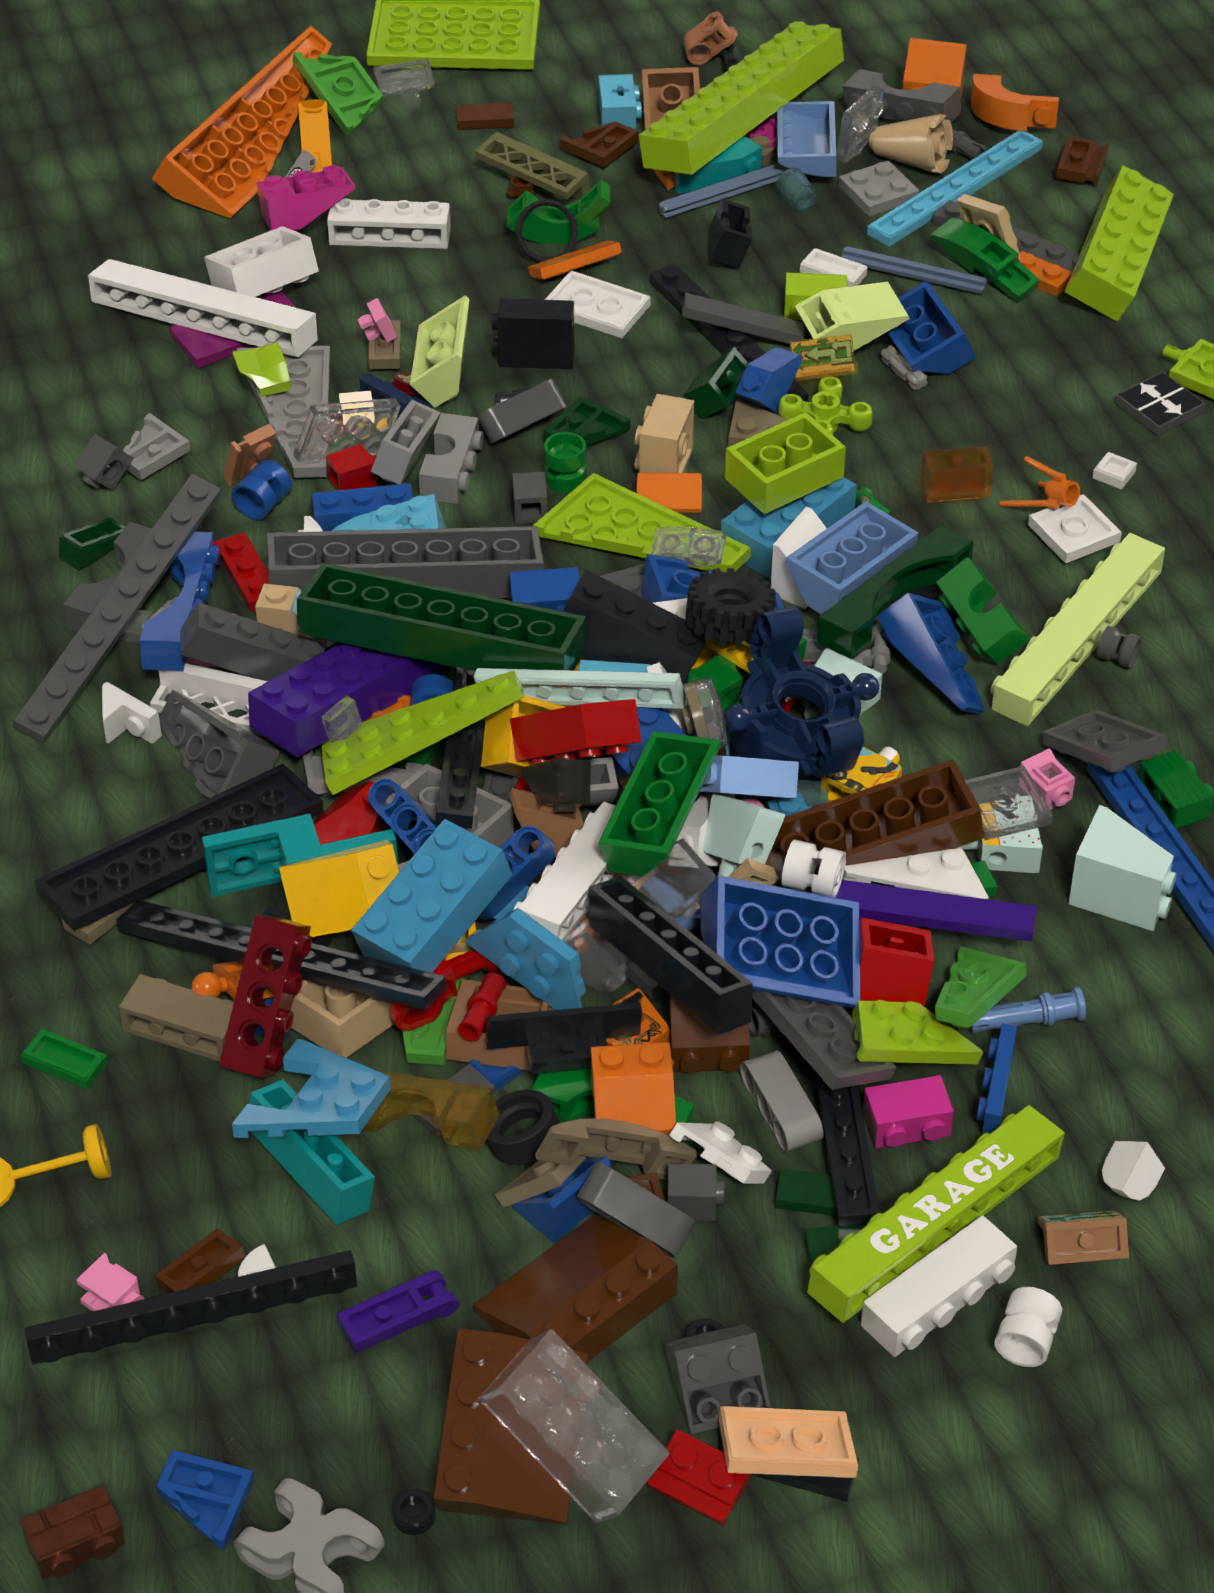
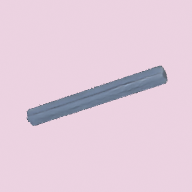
(721, 190)
(916, 270)

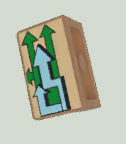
(1084, 1237)

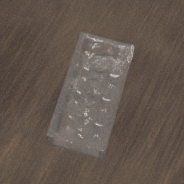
(574, 1426)

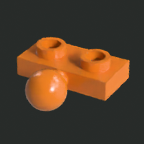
(224, 978)

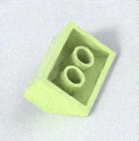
(440, 353)

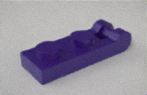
(397, 1311)

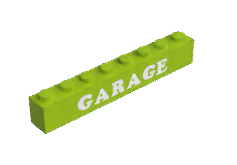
(934, 1211)

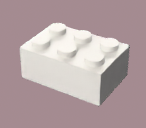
(263, 263)

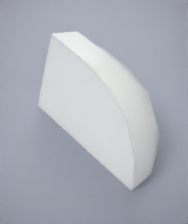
(1132, 1169)

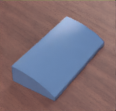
(807, 137)

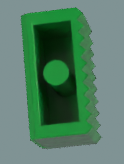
(1177, 788)

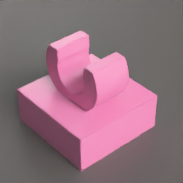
(378, 321)

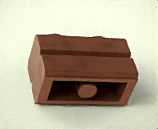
(73, 1533)

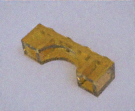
(462, 1110)

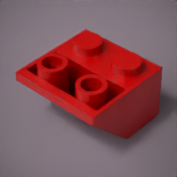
(894, 962)

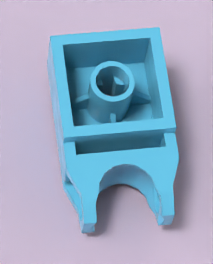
(417, 513)

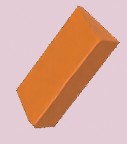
(673, 490)

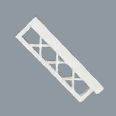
(209, 685)

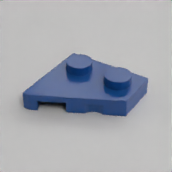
(205, 1493)

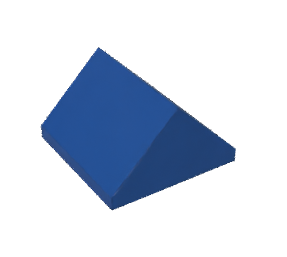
(558, 1209)

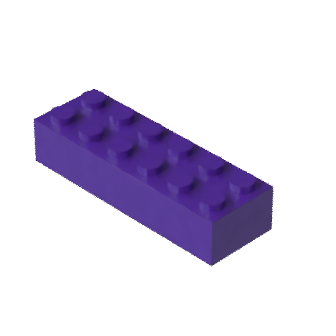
(292, 704)

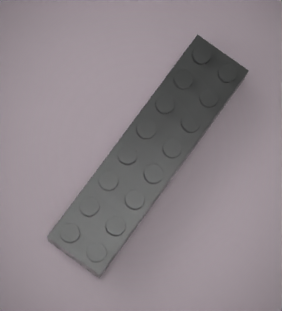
(446, 557)

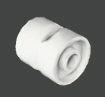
(801, 865)
(1029, 1327)

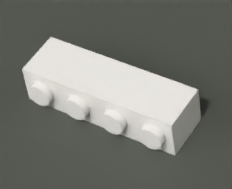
(939, 1286)

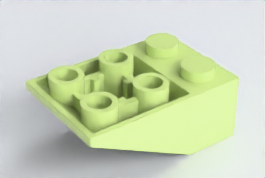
(853, 310)

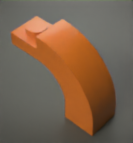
(1009, 109)

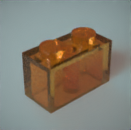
(956, 474)

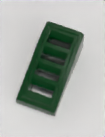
(89, 543)

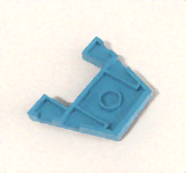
(332, 1102)

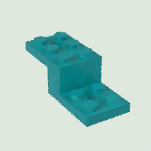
(269, 848)

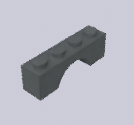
(905, 104)
(87, 596)

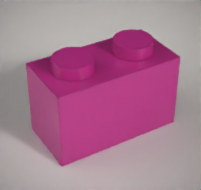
(908, 1112)

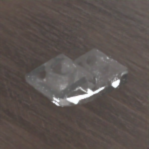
(690, 544)

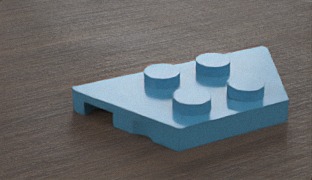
(532, 958)

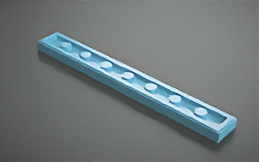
(962, 181)

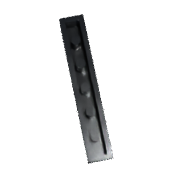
(670, 955)

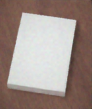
(601, 304)

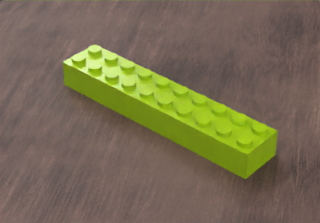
(741, 98)

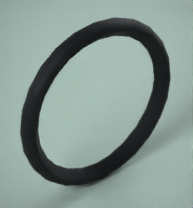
(527, 210)

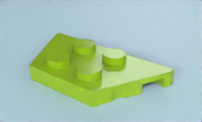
(908, 1035)

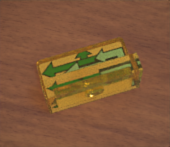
(825, 357)

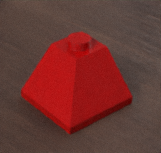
(349, 816)

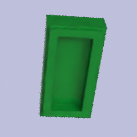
(64, 1059)

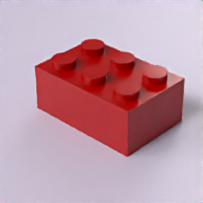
(576, 731)

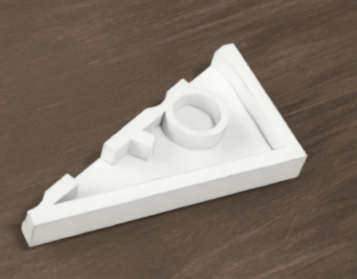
(933, 872)

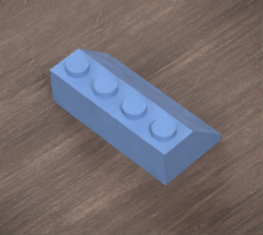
(847, 555)

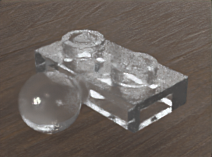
(405, 80)

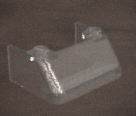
(672, 886)

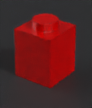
(351, 469)

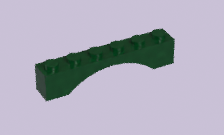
(849, 623)

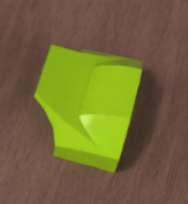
(265, 367)

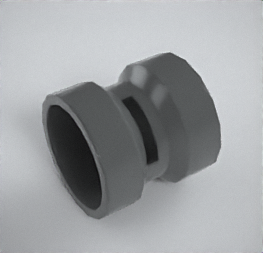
(1119, 646)

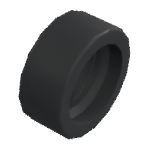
(516, 1107)

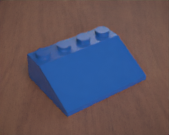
(785, 939)

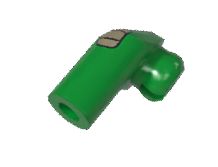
(865, 494)

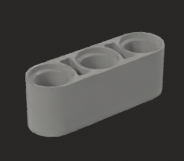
(781, 1101)

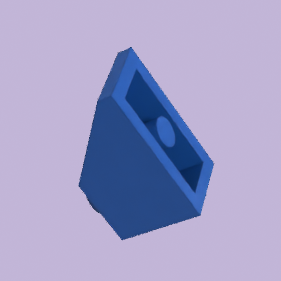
(769, 378)

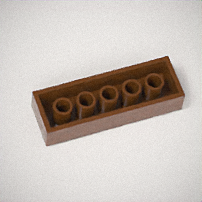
(888, 821)

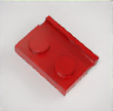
(698, 1478)

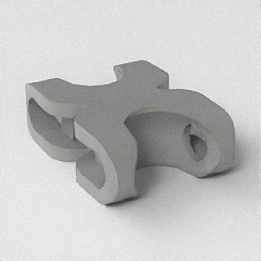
(308, 1541)

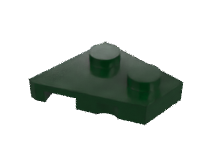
(589, 421)

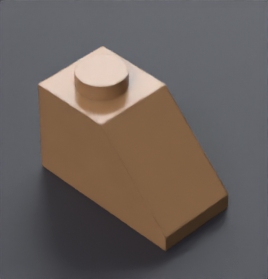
(556, 826)

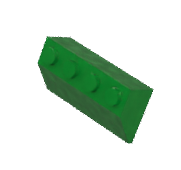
(656, 802)

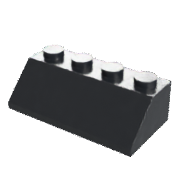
(631, 628)

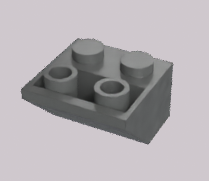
(716, 1372)

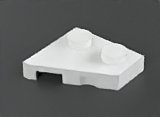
(724, 1150)

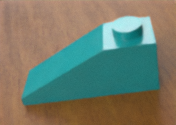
(736, 160)

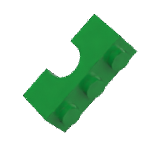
(995, 631)

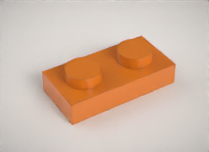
(1052, 276)

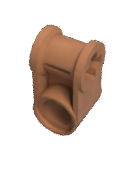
(709, 37)

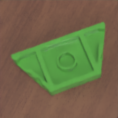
(344, 86)

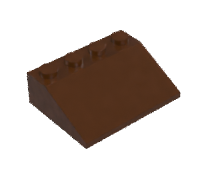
(584, 1288)
(480, 1461)

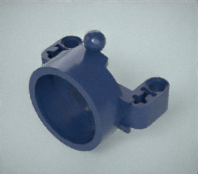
(767, 731)

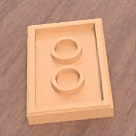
(787, 1442)

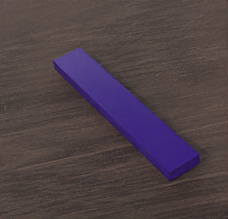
(941, 910)

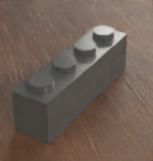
(243, 644)

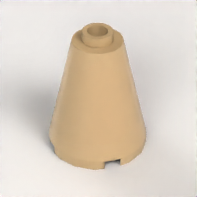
(915, 142)

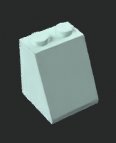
(1122, 873)

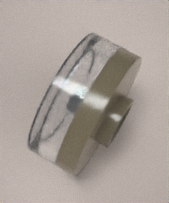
(704, 711)

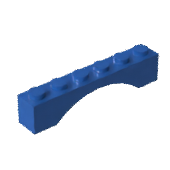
(193, 572)

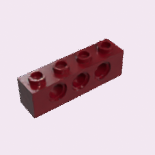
(240, 1048)

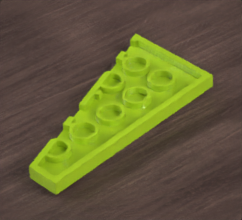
(622, 522)
(412, 728)

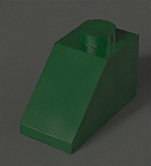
(717, 384)

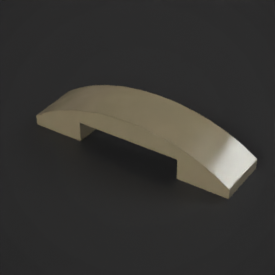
(614, 1140)

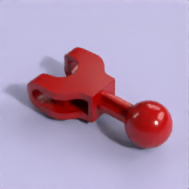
(452, 970)

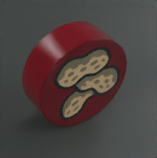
(402, 382)

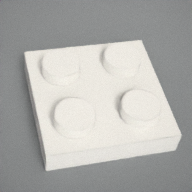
(1075, 529)

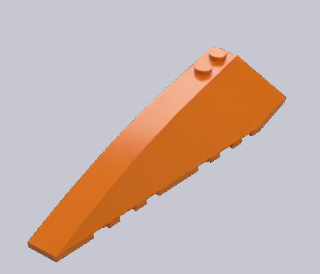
(241, 140)

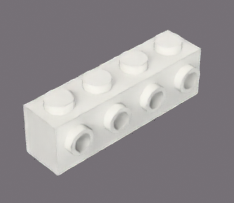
(389, 223)

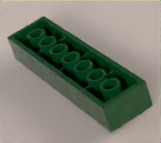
(436, 622)

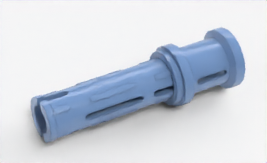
(1044, 1009)

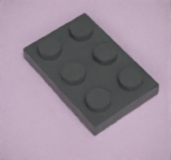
(1104, 740)

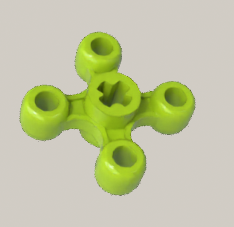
(827, 409)

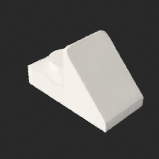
(126, 712)

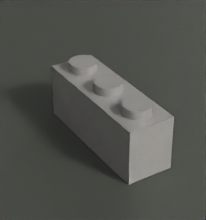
(405, 442)

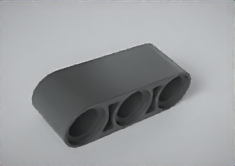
(521, 411)
(635, 1209)

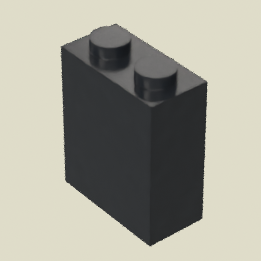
(534, 333)

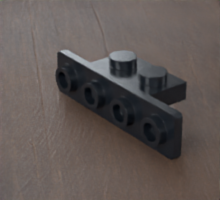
(565, 1036)

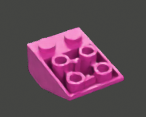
(301, 197)

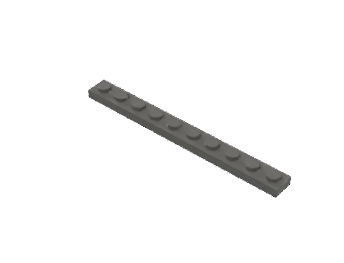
(116, 609)

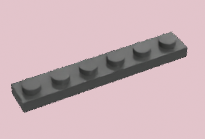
(1026, 241)

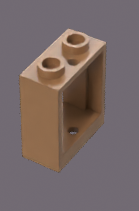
(511, 1001)

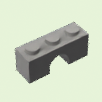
(455, 455)

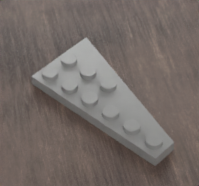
(288, 410)

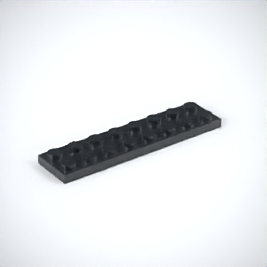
(169, 847)

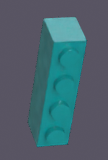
(317, 1162)

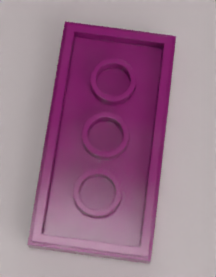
(207, 348)

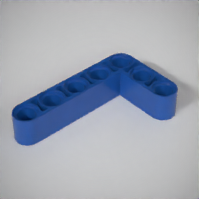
(524, 865)

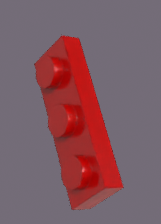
(243, 567)

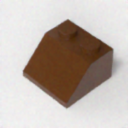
(699, 1047)

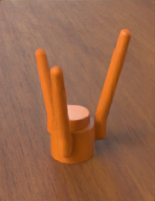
(1058, 490)

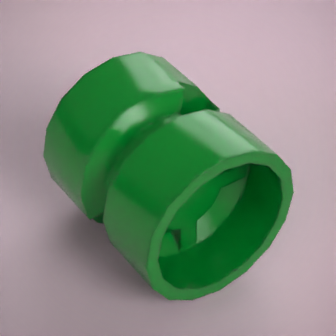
(564, 461)

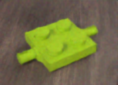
(1193, 367)

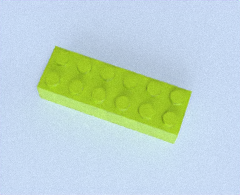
(1119, 243)

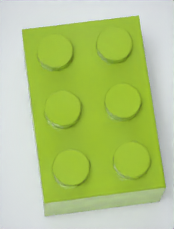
(785, 462)

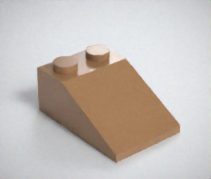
(665, 90)

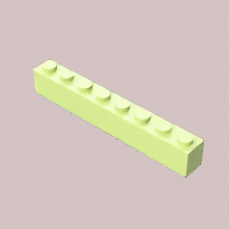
(1076, 629)

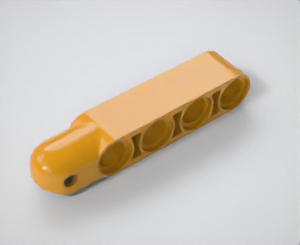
(315, 131)

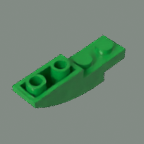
(988, 254)

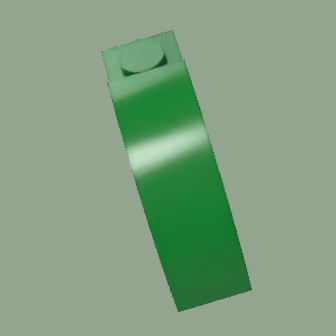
(551, 225)

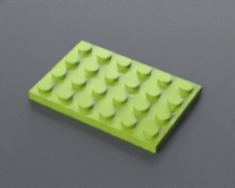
(455, 33)

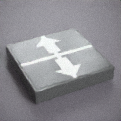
(1160, 403)

